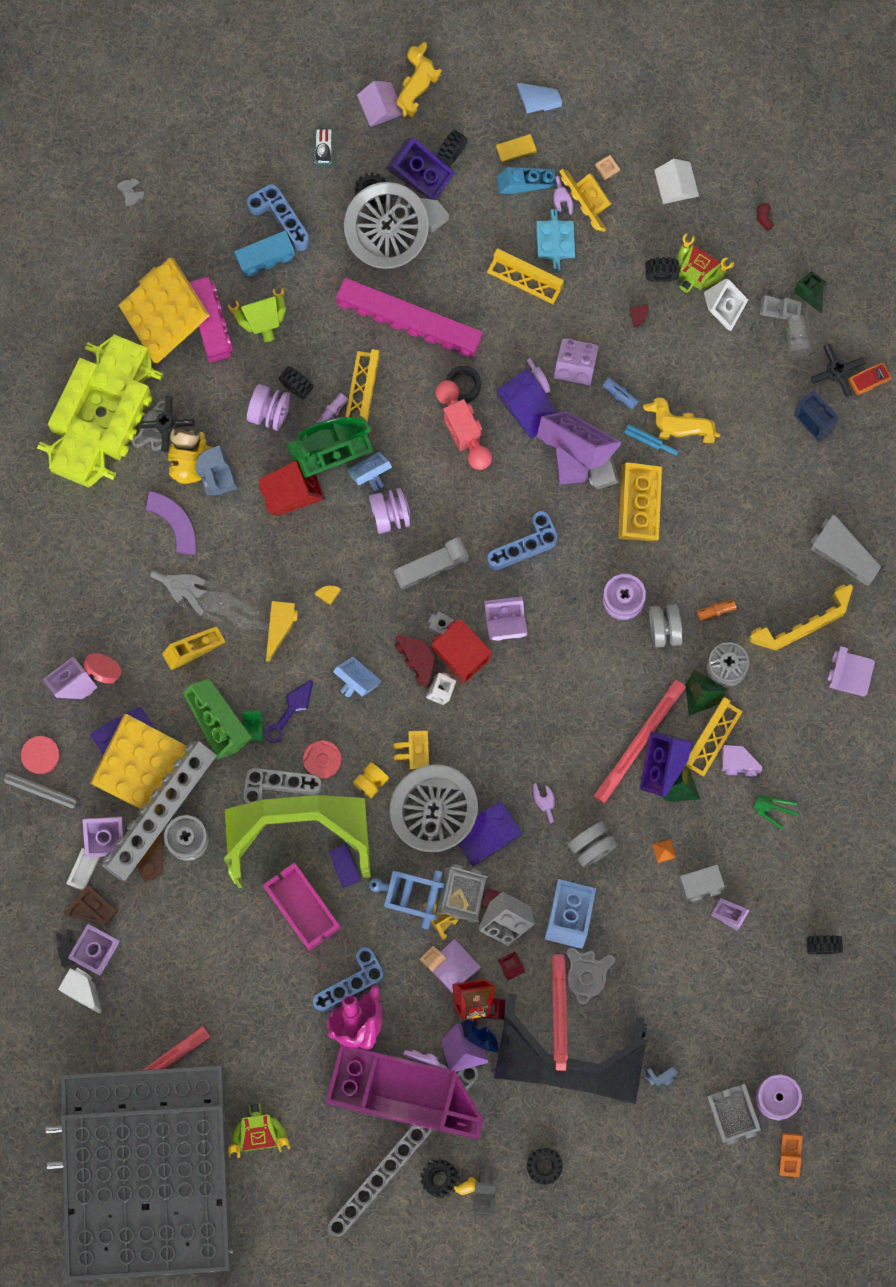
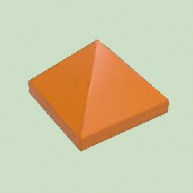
(664, 851)

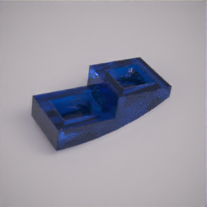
(480, 1037)

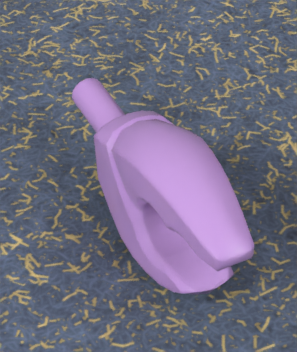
(562, 195)
(539, 376)
(545, 803)

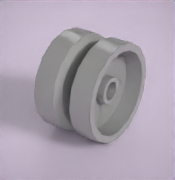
(668, 625)
(178, 830)
(594, 846)

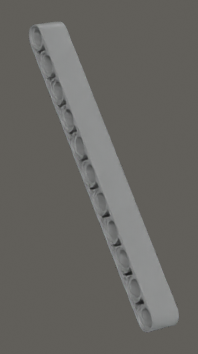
(387, 1175)

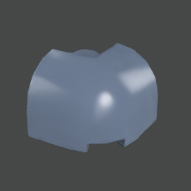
(216, 471)

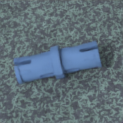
(620, 393)

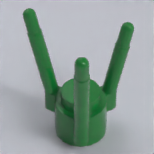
(765, 803)

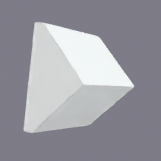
(676, 181)

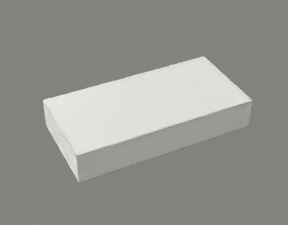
(82, 871)

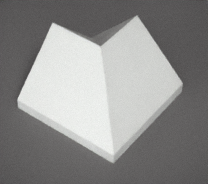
(725, 302)

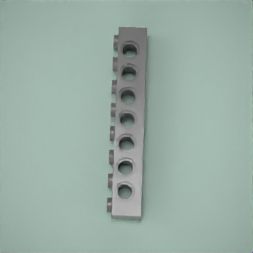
(203, 758)

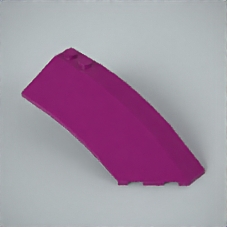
(403, 1092)

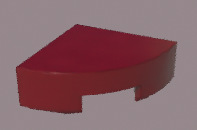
(639, 314)

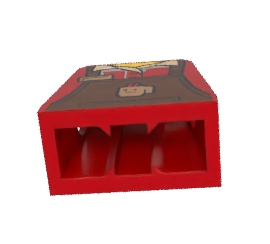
(473, 999)

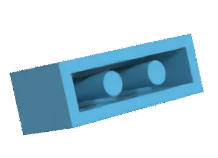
(264, 254)

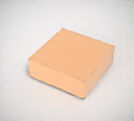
(607, 167)
(432, 958)

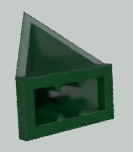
(811, 290)
(702, 693)
(683, 788)

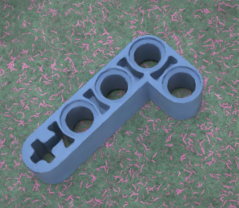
(282, 218)
(520, 545)
(346, 984)

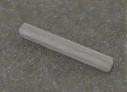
(40, 790)

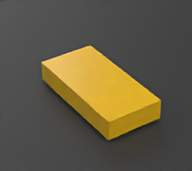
(516, 148)

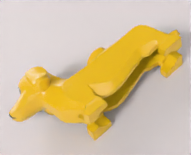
(420, 80)
(678, 425)

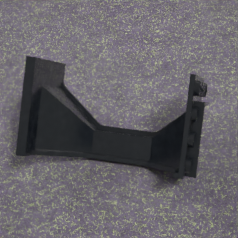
(526, 1061)

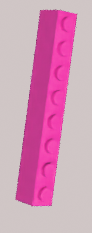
(409, 317)

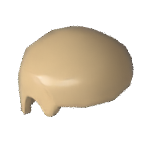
(184, 440)

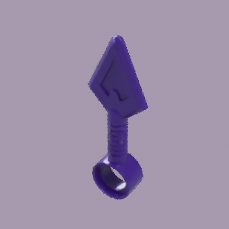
(297, 701)

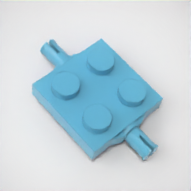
(555, 239)

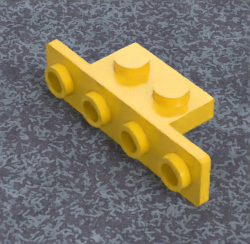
(589, 195)

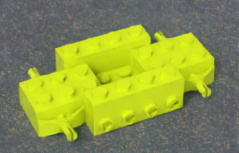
(112, 385)

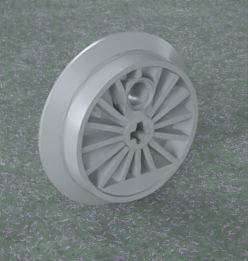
(360, 242)
(439, 778)

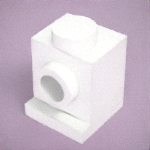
(438, 695)

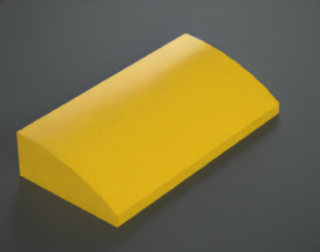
(640, 502)

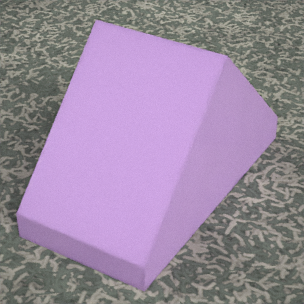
(730, 913)

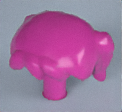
(356, 1022)

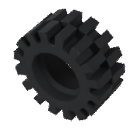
(452, 147)
(370, 180)
(662, 269)
(295, 382)
(824, 945)
(532, 1166)
(447, 1186)

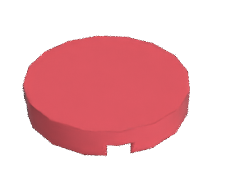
(102, 667)
(40, 755)
(322, 759)

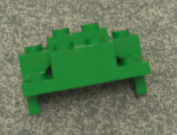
(330, 444)

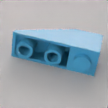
(520, 180)

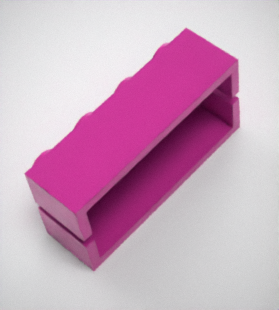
(214, 328)
(301, 907)

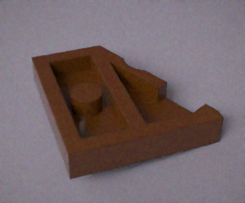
(151, 863)
(91, 907)

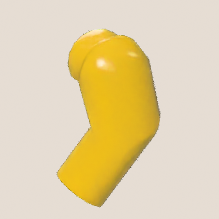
(466, 1187)

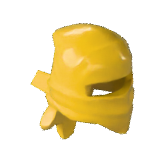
(184, 462)

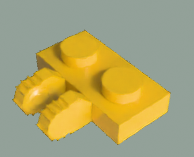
(418, 749)

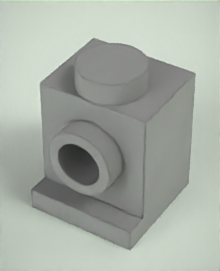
(435, 619)

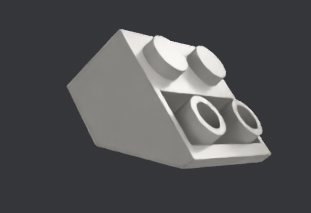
(506, 919)

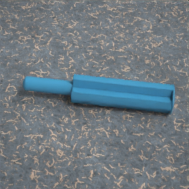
(648, 439)

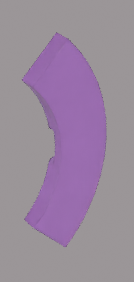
(177, 519)

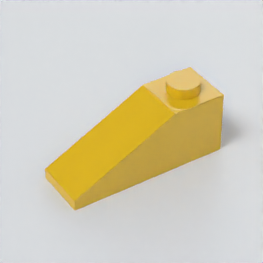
(280, 623)
(192, 647)

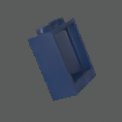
(816, 421)

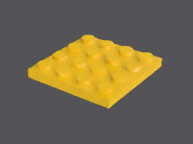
(164, 310)
(136, 762)

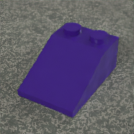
(420, 169)
(526, 401)
(104, 734)
(664, 762)
(490, 833)

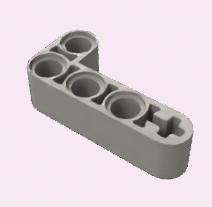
(432, 564)
(283, 785)

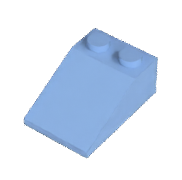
(570, 914)

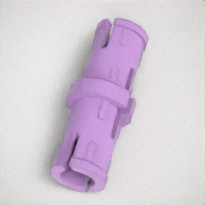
(334, 408)

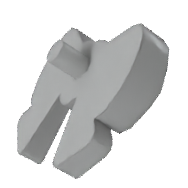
(130, 197)

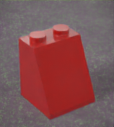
(289, 490)
(461, 650)

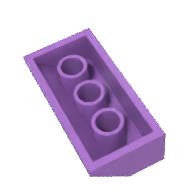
(577, 438)

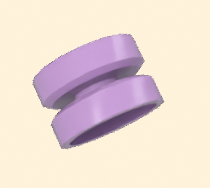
(627, 586)
(767, 1101)

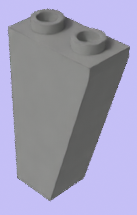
(844, 551)

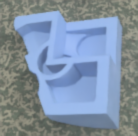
(538, 97)

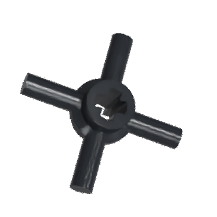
(835, 375)
(166, 422)

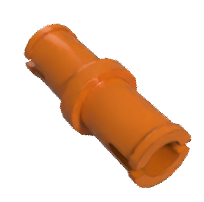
(716, 609)

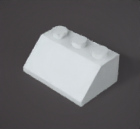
(79, 987)

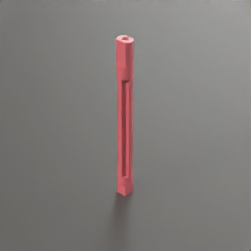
(639, 742)
(560, 1039)
(180, 1050)

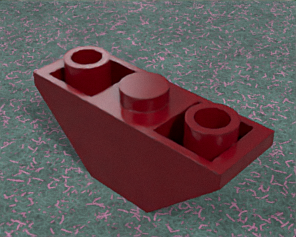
(418, 658)

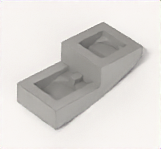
(779, 308)

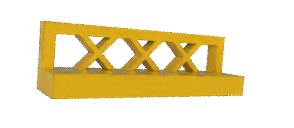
(528, 270)
(369, 385)
(704, 738)

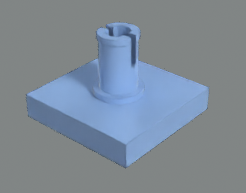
(369, 470)
(357, 677)

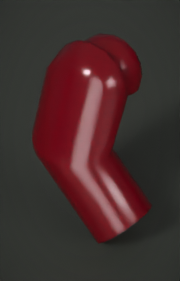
(762, 216)

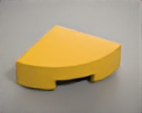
(328, 593)

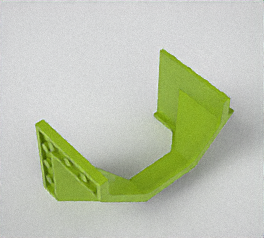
(340, 814)

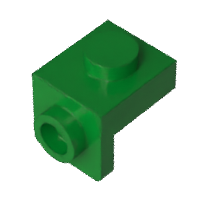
(253, 724)

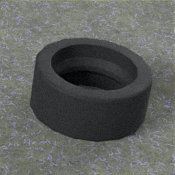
(473, 374)

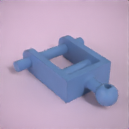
(393, 889)

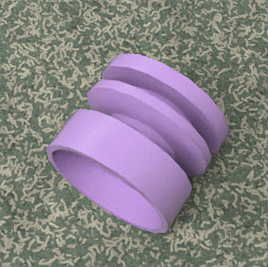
(265, 406)
(390, 510)

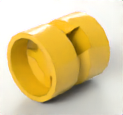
(370, 780)

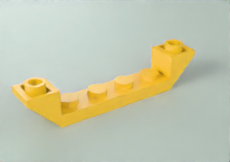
(764, 638)

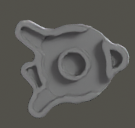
(151, 434)
(587, 974)

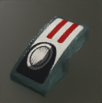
(323, 146)

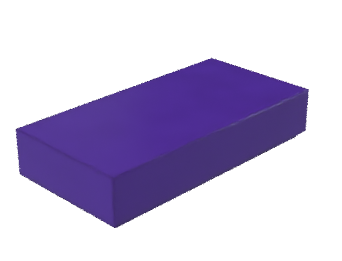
(344, 866)

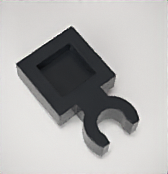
(66, 948)

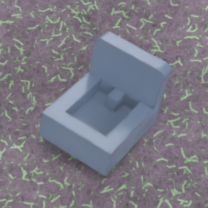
(666, 1077)

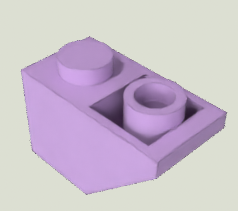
(738, 759)

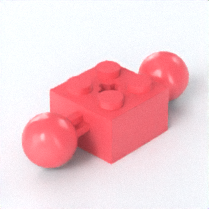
(462, 425)

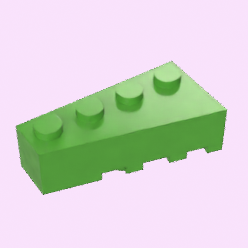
(216, 719)

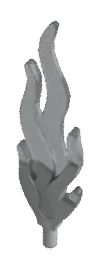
(204, 601)

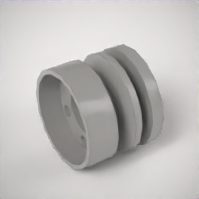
(718, 670)

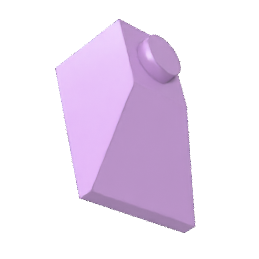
(70, 681)
(457, 966)

